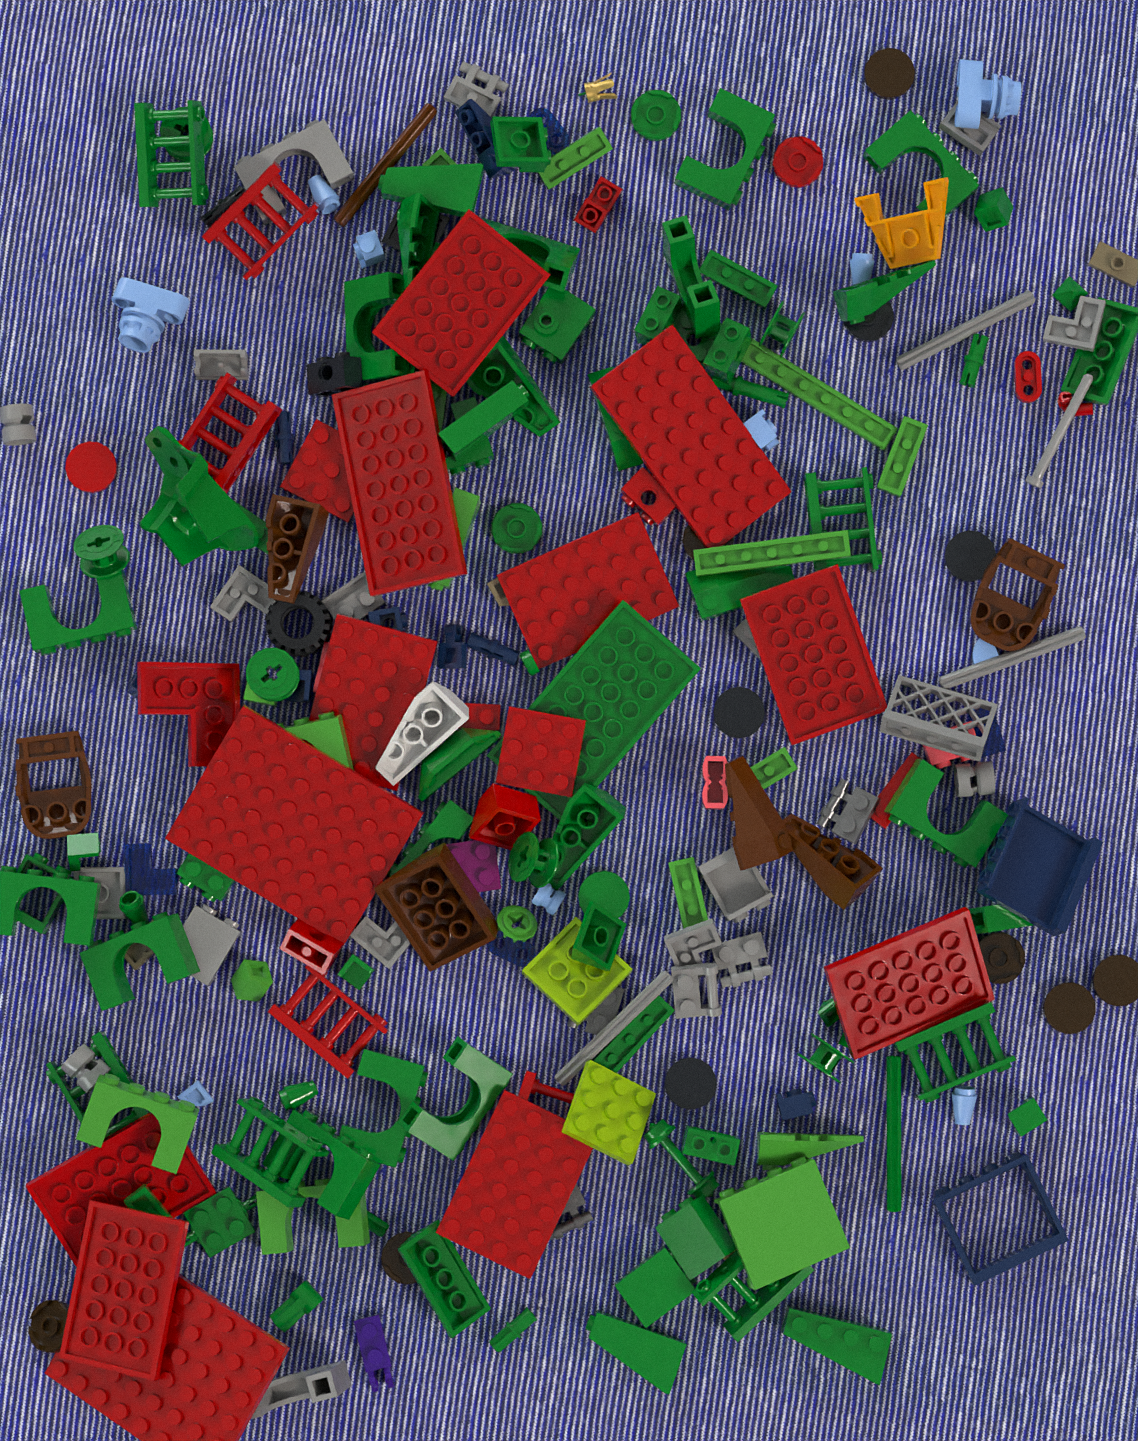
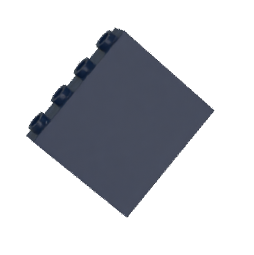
(1038, 868)

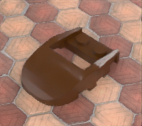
(1003, 620)
(60, 810)

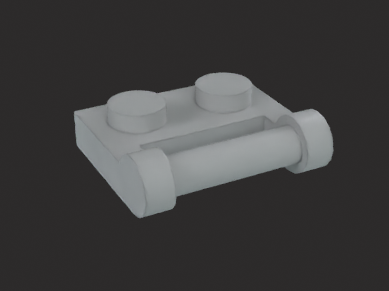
(687, 993)

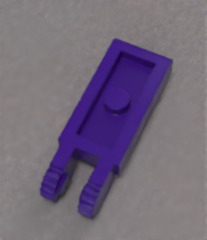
(374, 1349)

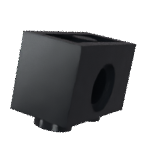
(334, 374)

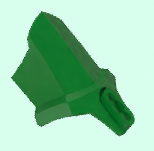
(192, 509)

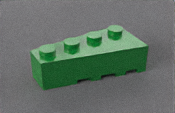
(843, 1341)

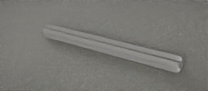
(965, 330)
(1011, 658)
(612, 1029)

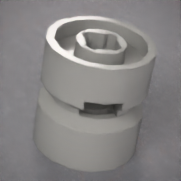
(17, 424)
(983, 779)
(82, 1059)

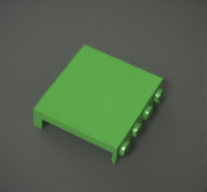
(782, 1222)

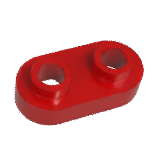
(1028, 378)

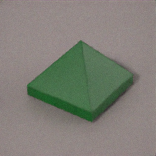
(1069, 293)
(828, 1012)

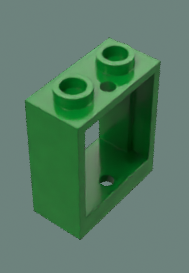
(28, 919)
(720, 1149)

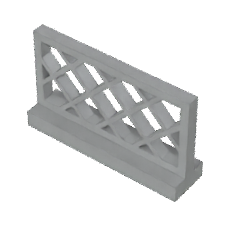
(934, 733)

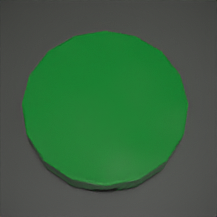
(655, 115)
(516, 528)
(607, 891)

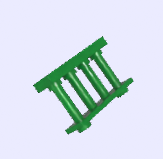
(148, 142)
(819, 512)
(957, 1026)
(101, 1047)
(250, 1166)
(757, 1304)

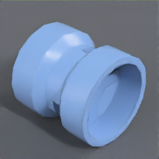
(549, 898)

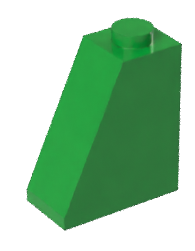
(995, 918)

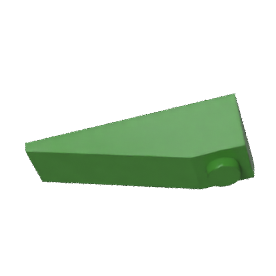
(781, 1148)

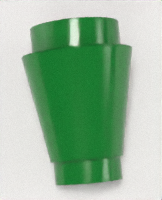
(133, 907)
(297, 1094)

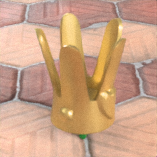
(593, 88)

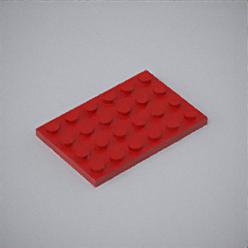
(461, 302)
(577, 586)
(814, 654)
(371, 682)
(909, 983)
(111, 1176)
(515, 1185)
(124, 1290)

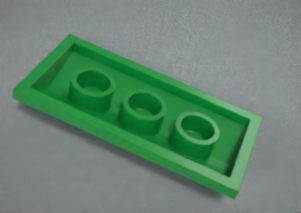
(1110, 353)
(443, 1279)

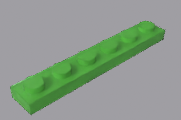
(772, 553)

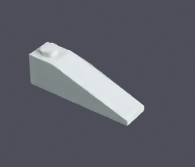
(426, 724)

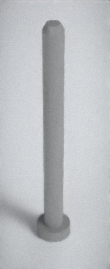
(1035, 479)

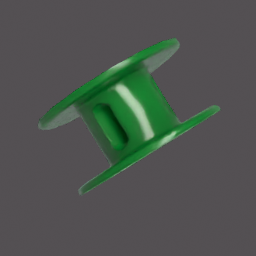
(172, 128)
(781, 329)
(101, 551)
(258, 670)
(533, 859)
(825, 1058)

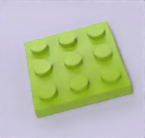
(569, 983)
(609, 1112)

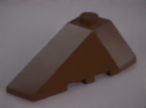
(293, 538)
(758, 826)
(835, 868)

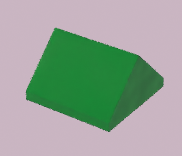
(598, 937)

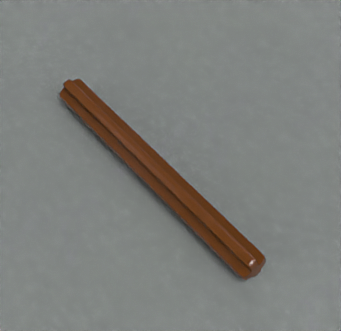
(389, 159)

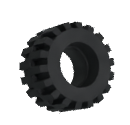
(309, 643)

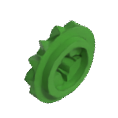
(513, 914)

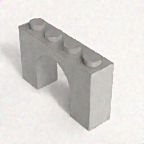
(314, 142)
(314, 1383)

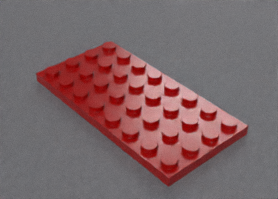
(690, 438)
(399, 483)

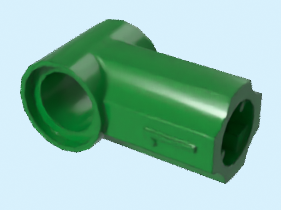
(300, 1302)

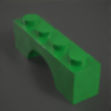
(449, 823)

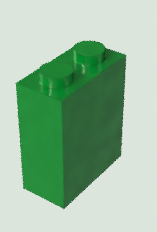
(573, 320)
(695, 1236)
(655, 1286)

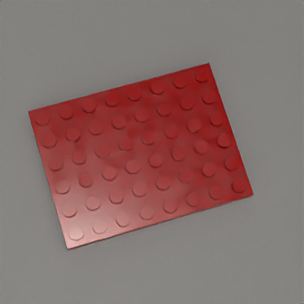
(293, 825)
(208, 1378)

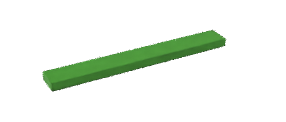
(818, 395)

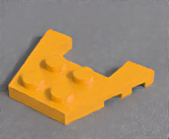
(911, 236)

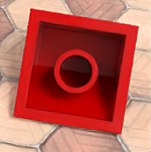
(504, 816)

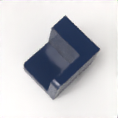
(304, 688)

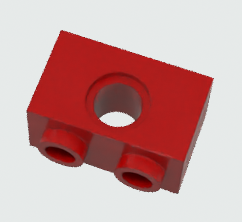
(644, 483)
(311, 946)

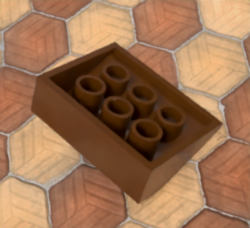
(438, 908)

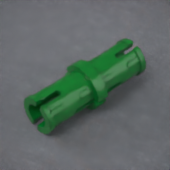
(973, 360)

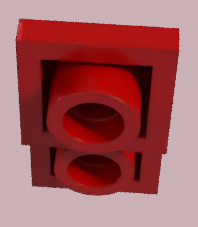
(598, 204)

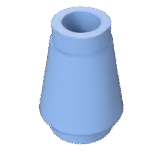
(323, 195)
(861, 267)
(963, 1104)

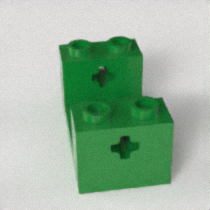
(717, 353)

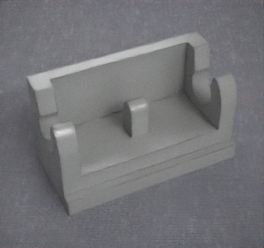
(216, 363)

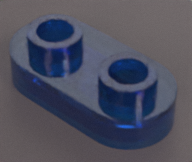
(554, 129)
(510, 950)

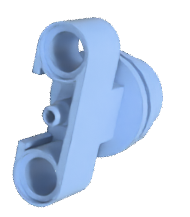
(984, 95)
(144, 312)

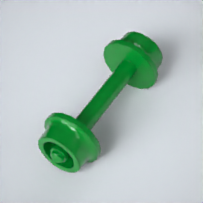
(658, 1134)

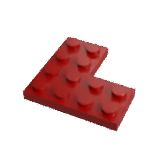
(200, 690)

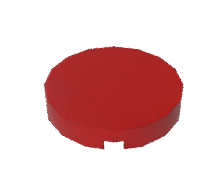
(798, 161)
(91, 467)

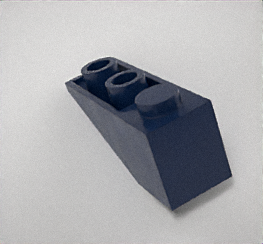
(478, 130)

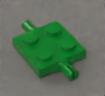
(220, 1221)

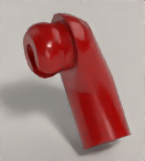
(1084, 409)

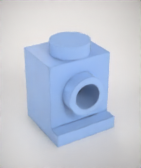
(369, 249)
(762, 431)

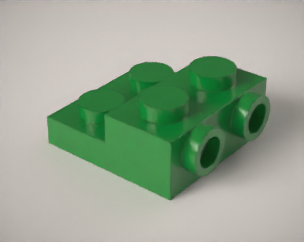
(520, 143)
(211, 881)

